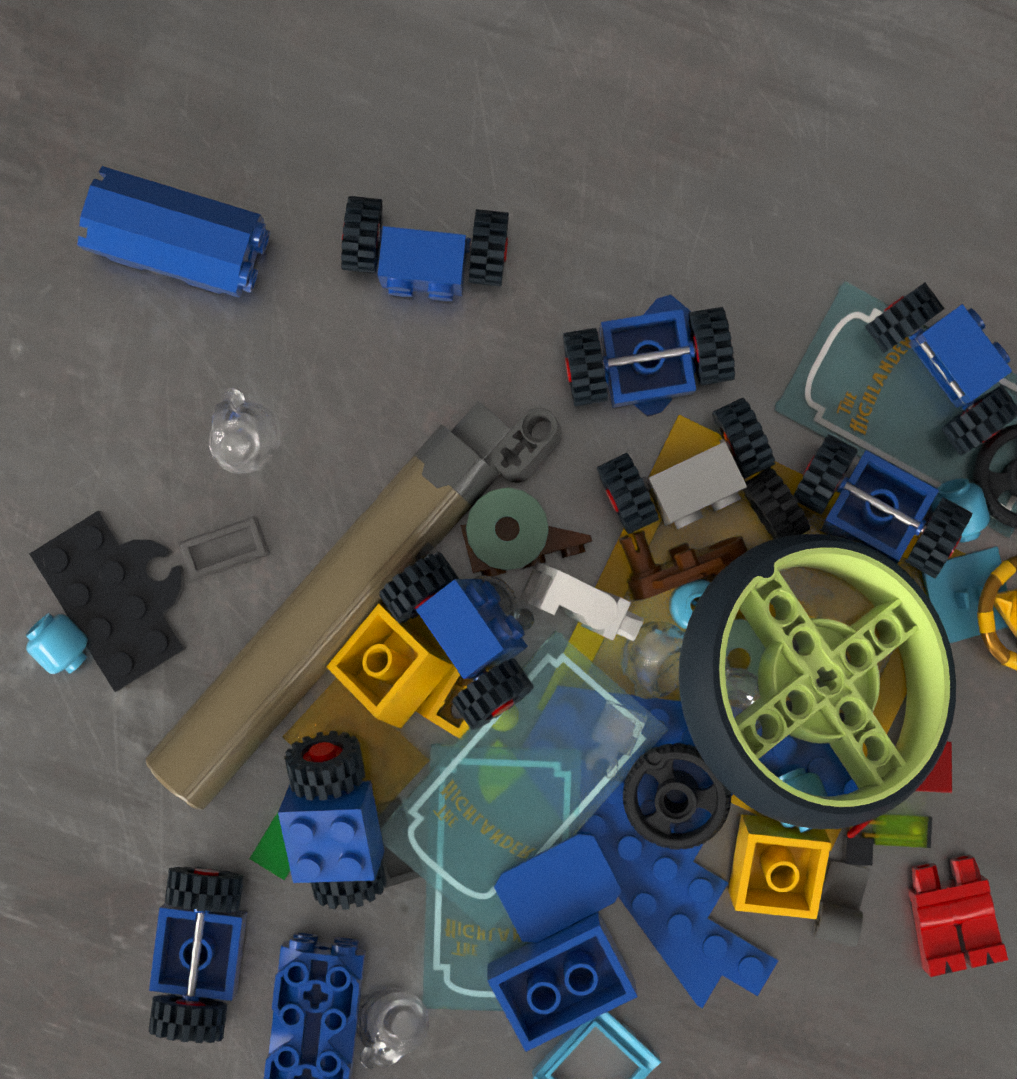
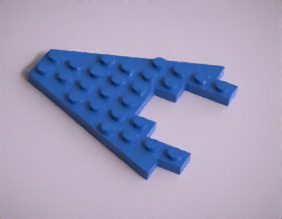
(672, 892)

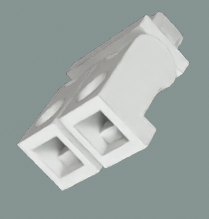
(592, 607)

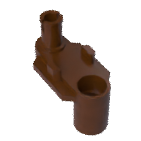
(685, 567)

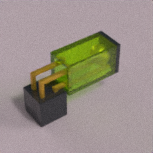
(888, 830)

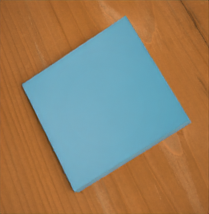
(958, 590)

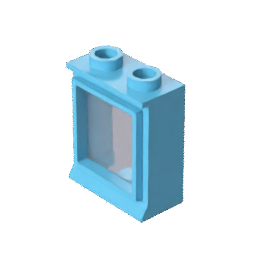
(598, 1051)

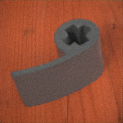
(840, 903)

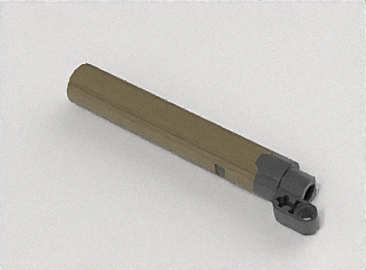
(339, 595)

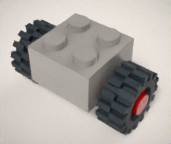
(695, 483)

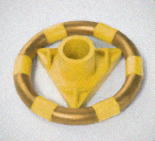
(1005, 604)

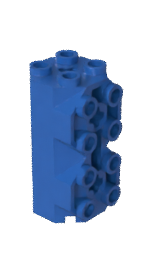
(172, 232)
(315, 1008)

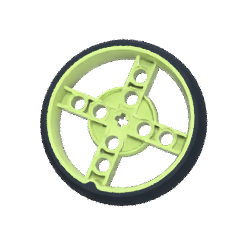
(903, 621)

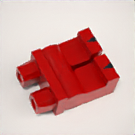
(952, 904)

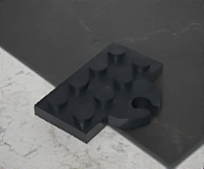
(114, 597)

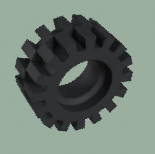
(775, 505)

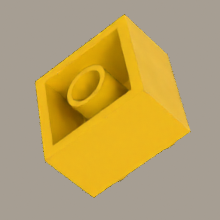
(389, 667)
(778, 868)

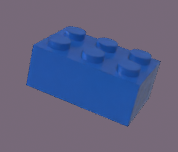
(561, 981)

